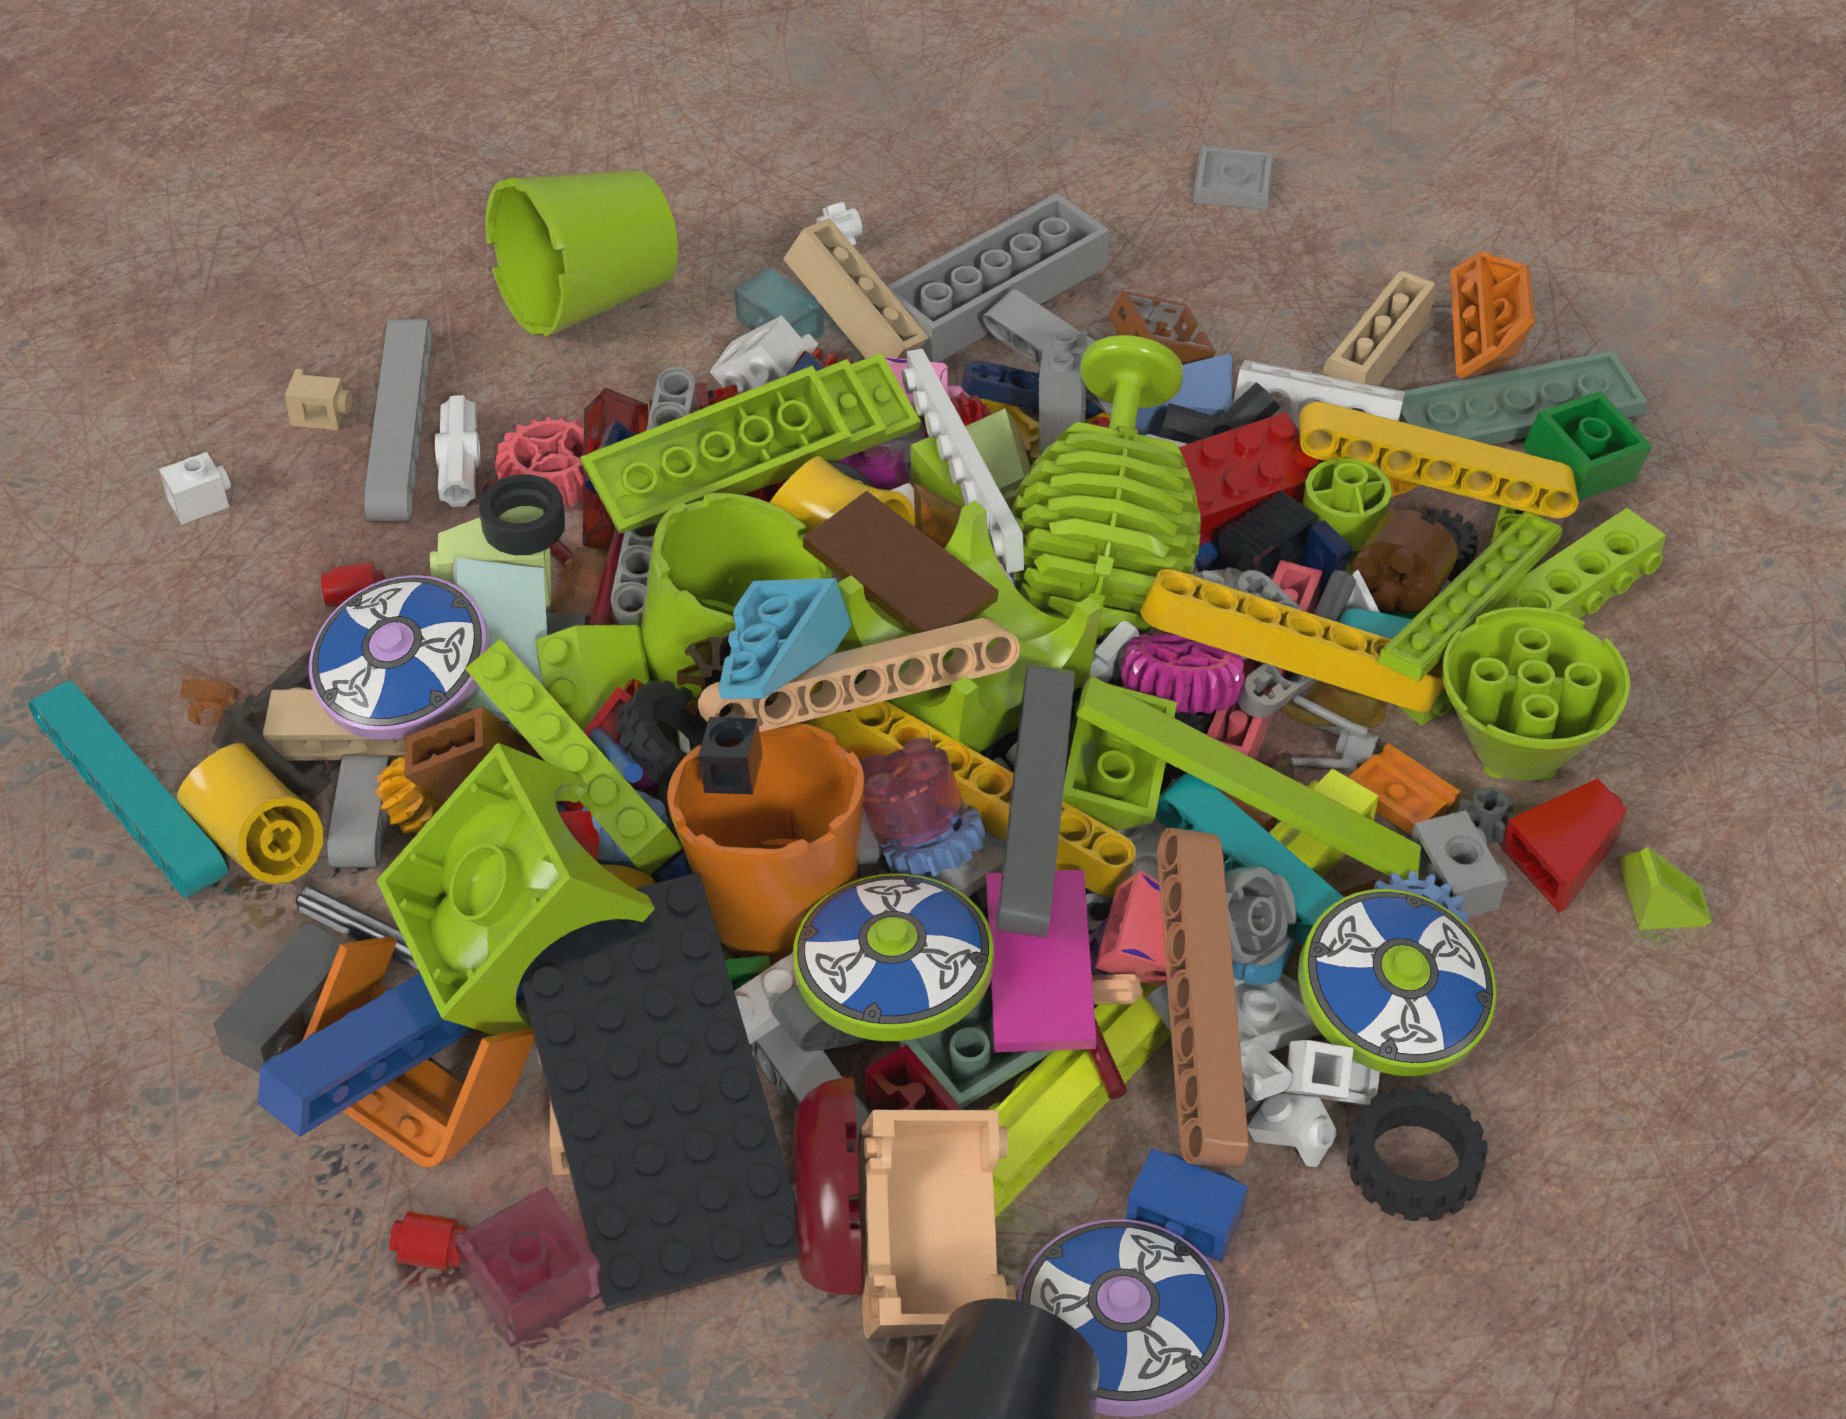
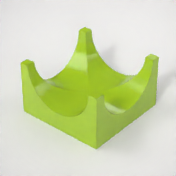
(989, 706)
(497, 886)

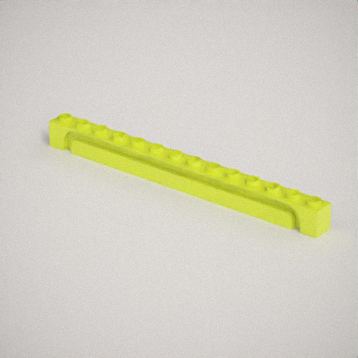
(1065, 1088)

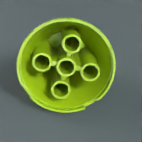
(1533, 689)

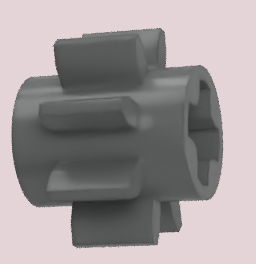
(1489, 811)

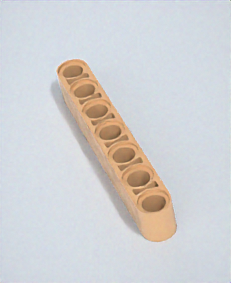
(882, 677)

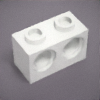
(759, 356)

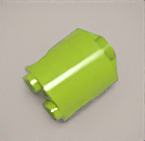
(1349, 498)

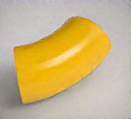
(822, 490)
(252, 815)

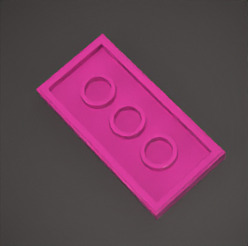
(1044, 983)

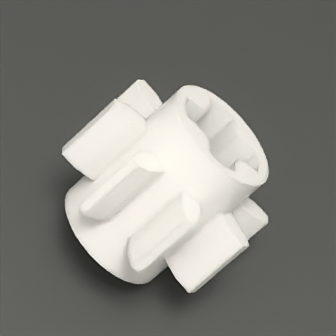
(846, 220)

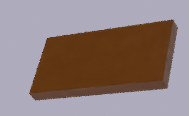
(899, 566)

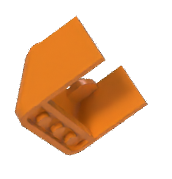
(426, 1108)

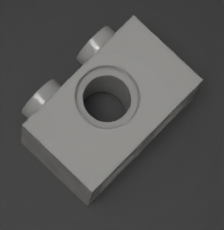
(1460, 856)

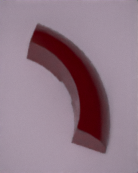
(824, 1181)

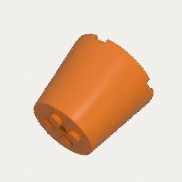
(772, 850)

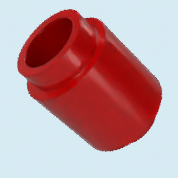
(348, 580)
(426, 1240)

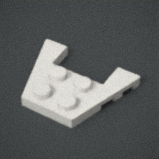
(1268, 1021)

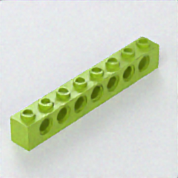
(1581, 577)

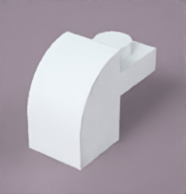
(1330, 1073)

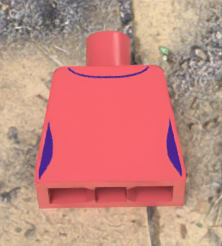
(1135, 932)

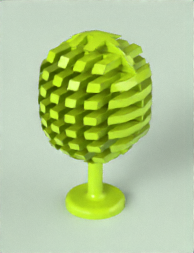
(1109, 502)

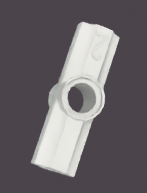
(457, 451)

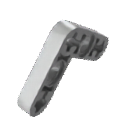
(1281, 689)

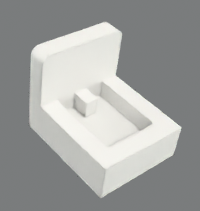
(1295, 1122)

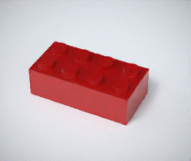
(1245, 468)

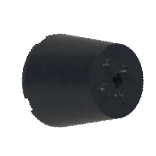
(1002, 1364)

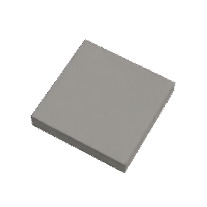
(1233, 178)

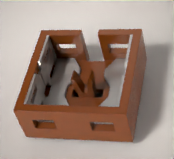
(1161, 322)

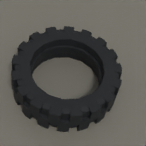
(643, 736)
(1399, 1193)

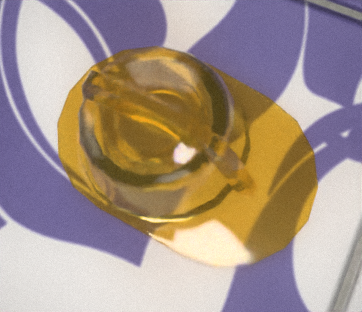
(1346, 703)

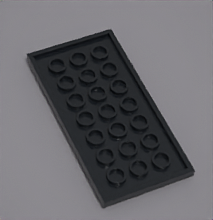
(659, 1100)

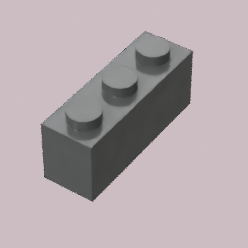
(279, 1001)

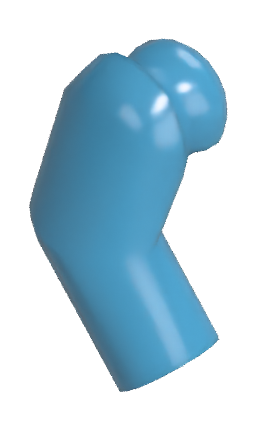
(1263, 975)

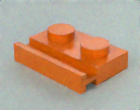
(1405, 788)

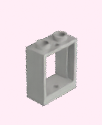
(1060, 385)

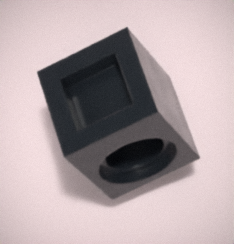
(730, 755)

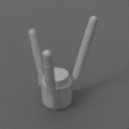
(1355, 741)

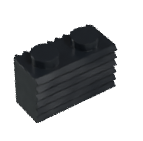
(1267, 535)

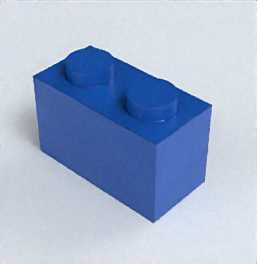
(1188, 1202)

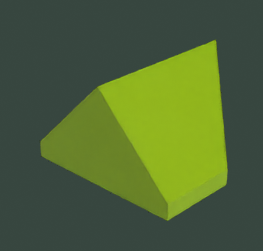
(1662, 892)

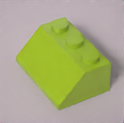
(588, 664)
(1111, 776)

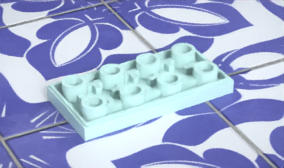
(513, 608)

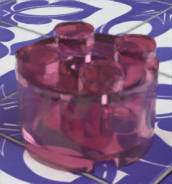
(911, 793)

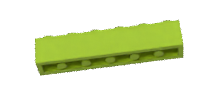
(565, 745)

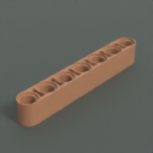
(1202, 999)

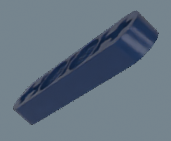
(1008, 386)

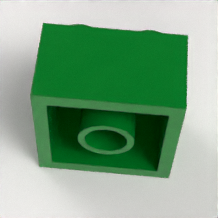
(1592, 441)

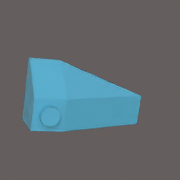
(781, 634)

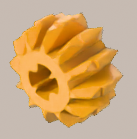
(403, 799)

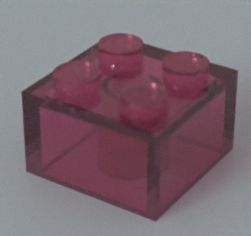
(529, 1266)

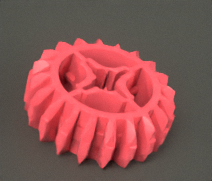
(548, 451)

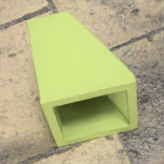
(470, 543)

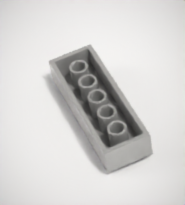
(1032, 252)

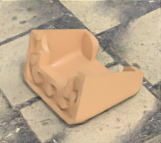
(927, 1217)

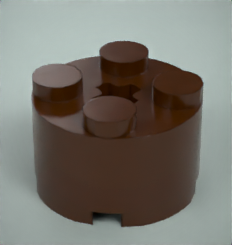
(1406, 561)

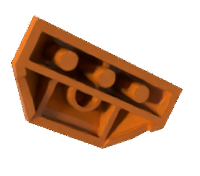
(1489, 312)

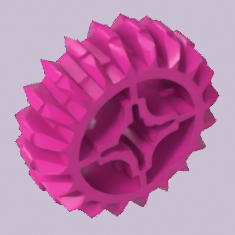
(1183, 672)

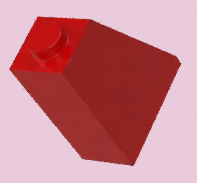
(1565, 840)

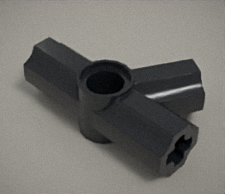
(1191, 425)

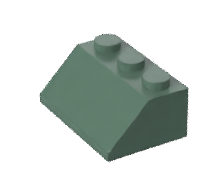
(965, 1056)

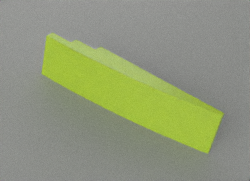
(751, 439)

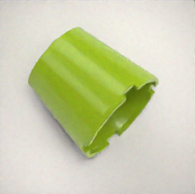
(578, 244)
(704, 565)

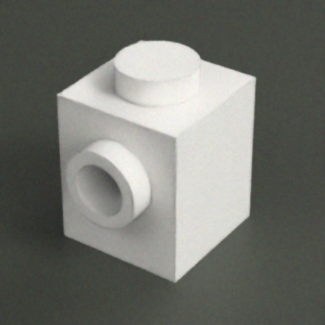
(195, 487)

